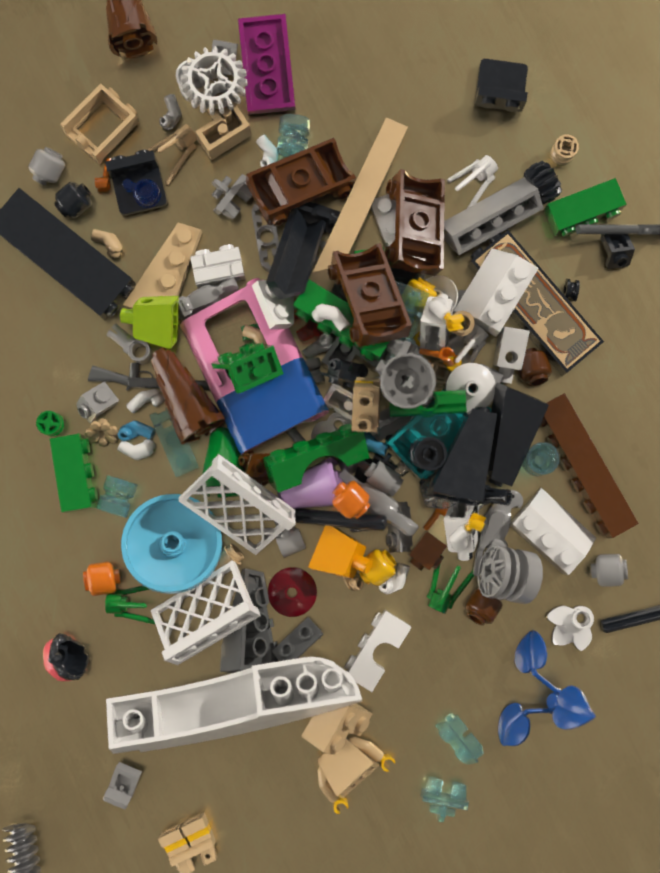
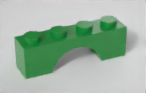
(287, 466)

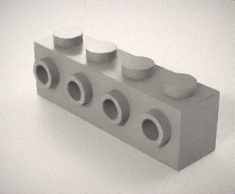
(492, 215)

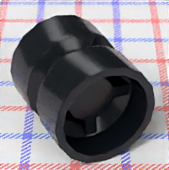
(427, 453)

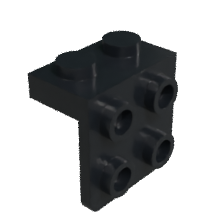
(501, 85)
(134, 167)

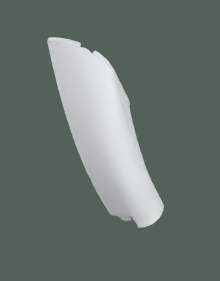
(229, 704)

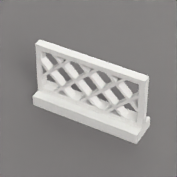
(254, 495)
(210, 632)

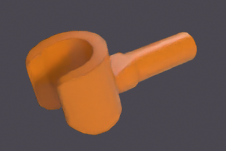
(103, 183)
(443, 355)
(434, 517)

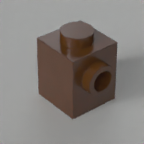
(427, 552)

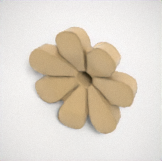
(101, 432)

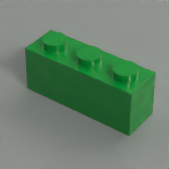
(585, 207)
(73, 473)

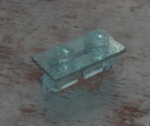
(466, 748)

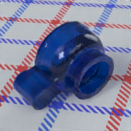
(145, 192)

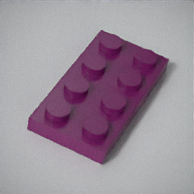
(266, 64)

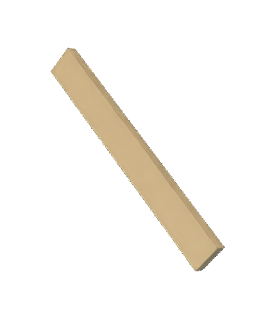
(360, 199)

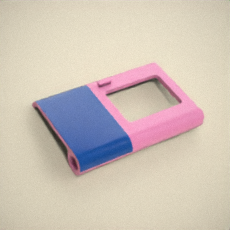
(269, 407)

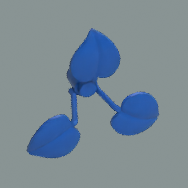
(567, 706)

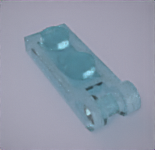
(180, 456)

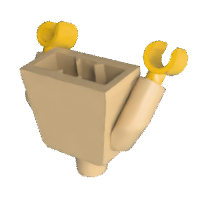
(348, 768)

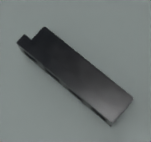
(295, 256)

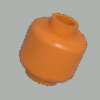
(350, 499)
(101, 578)

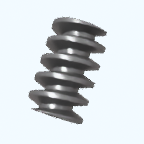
(22, 848)

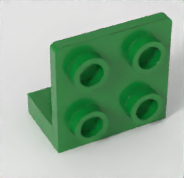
(250, 365)

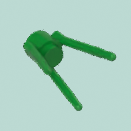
(442, 599)
(118, 603)

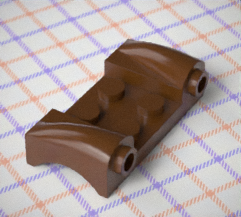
(299, 180)
(417, 224)
(371, 296)

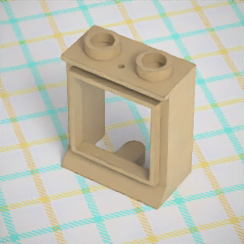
(86, 108)

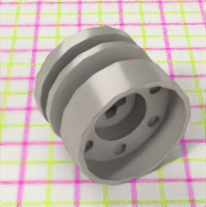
(408, 365)
(510, 574)

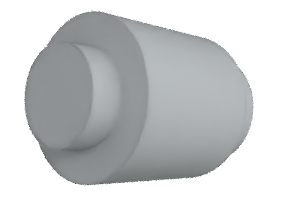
(383, 478)

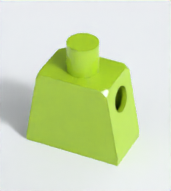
(154, 320)

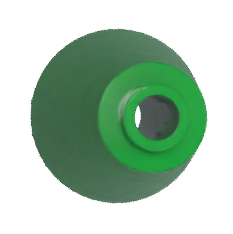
(224, 445)

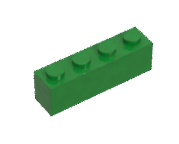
(317, 295)

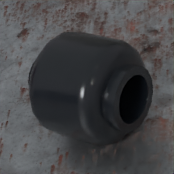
(73, 199)

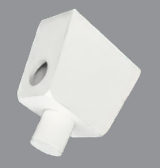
(512, 341)

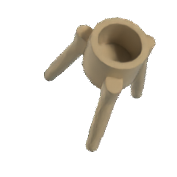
(183, 139)

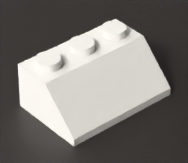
(496, 289)
(553, 532)

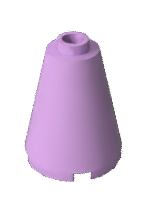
(316, 486)

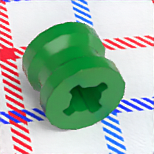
(45, 422)

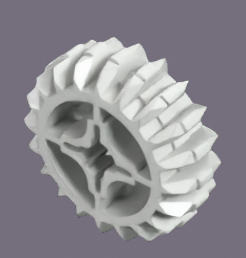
(196, 71)

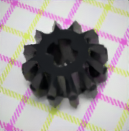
(544, 179)

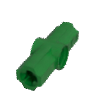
(445, 403)

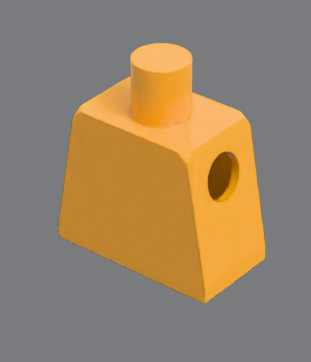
(339, 554)

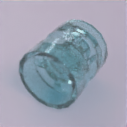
(293, 134)
(541, 459)
(116, 505)

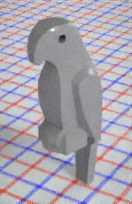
(205, 297)
(384, 505)
(496, 527)

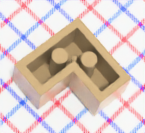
(223, 131)
(331, 728)

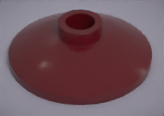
(292, 578)

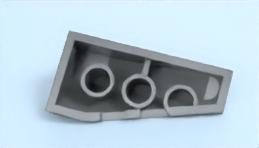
(254, 641)

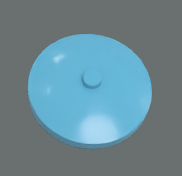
(170, 545)

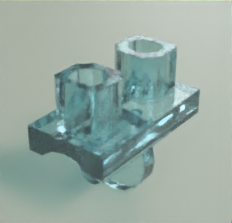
(455, 799)

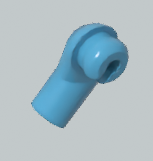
(135, 429)
(374, 445)

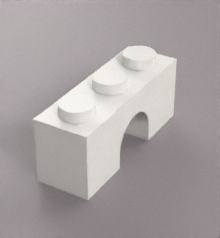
(386, 630)

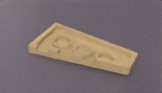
(169, 267)

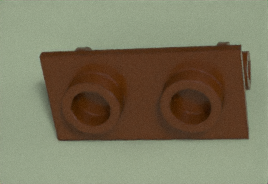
(254, 464)

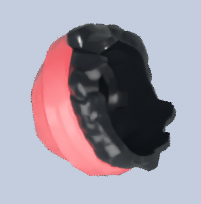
(65, 658)

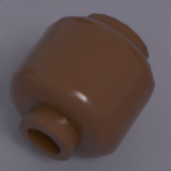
(535, 367)
(482, 609)

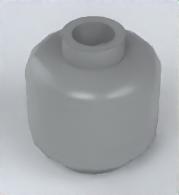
(46, 166)
(610, 570)

